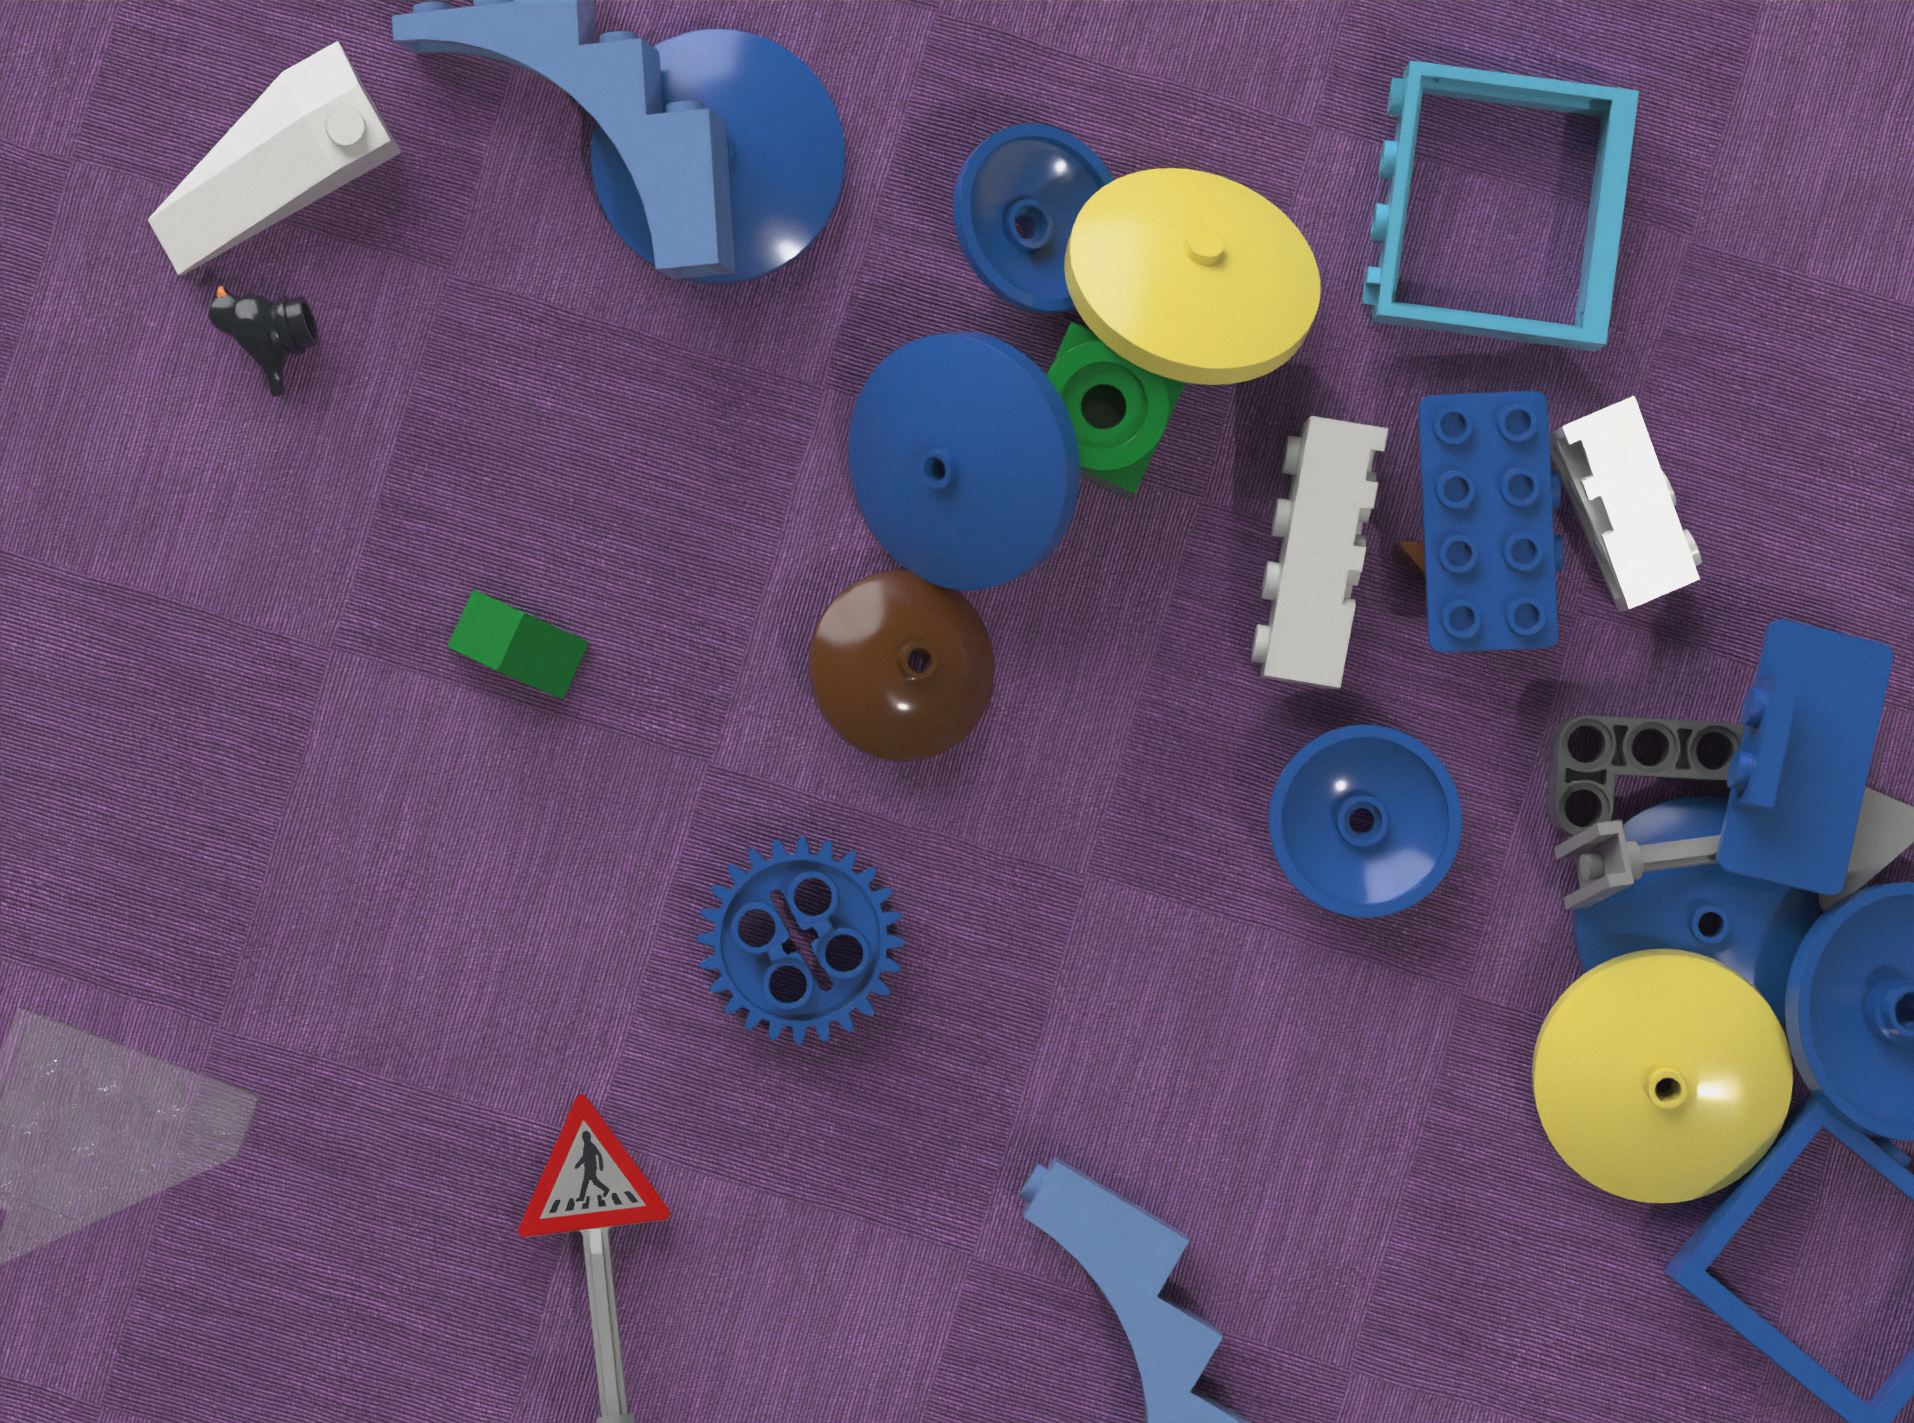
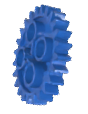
(749, 967)

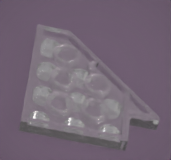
(100, 1128)

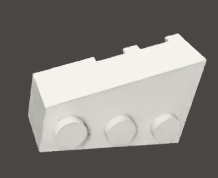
(1625, 504)

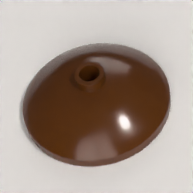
(864, 673)

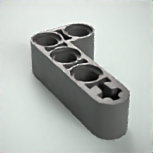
(1615, 758)

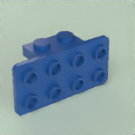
(1489, 521)
(1804, 757)

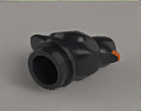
(266, 329)

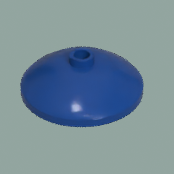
(1041, 183)
(1411, 830)

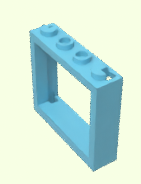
(1618, 116)

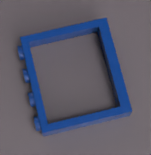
(1731, 1213)

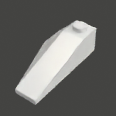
(285, 152)

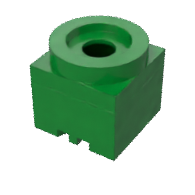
(1113, 410)

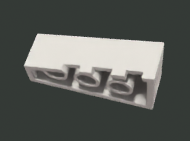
(1318, 552)

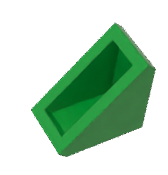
(518, 644)

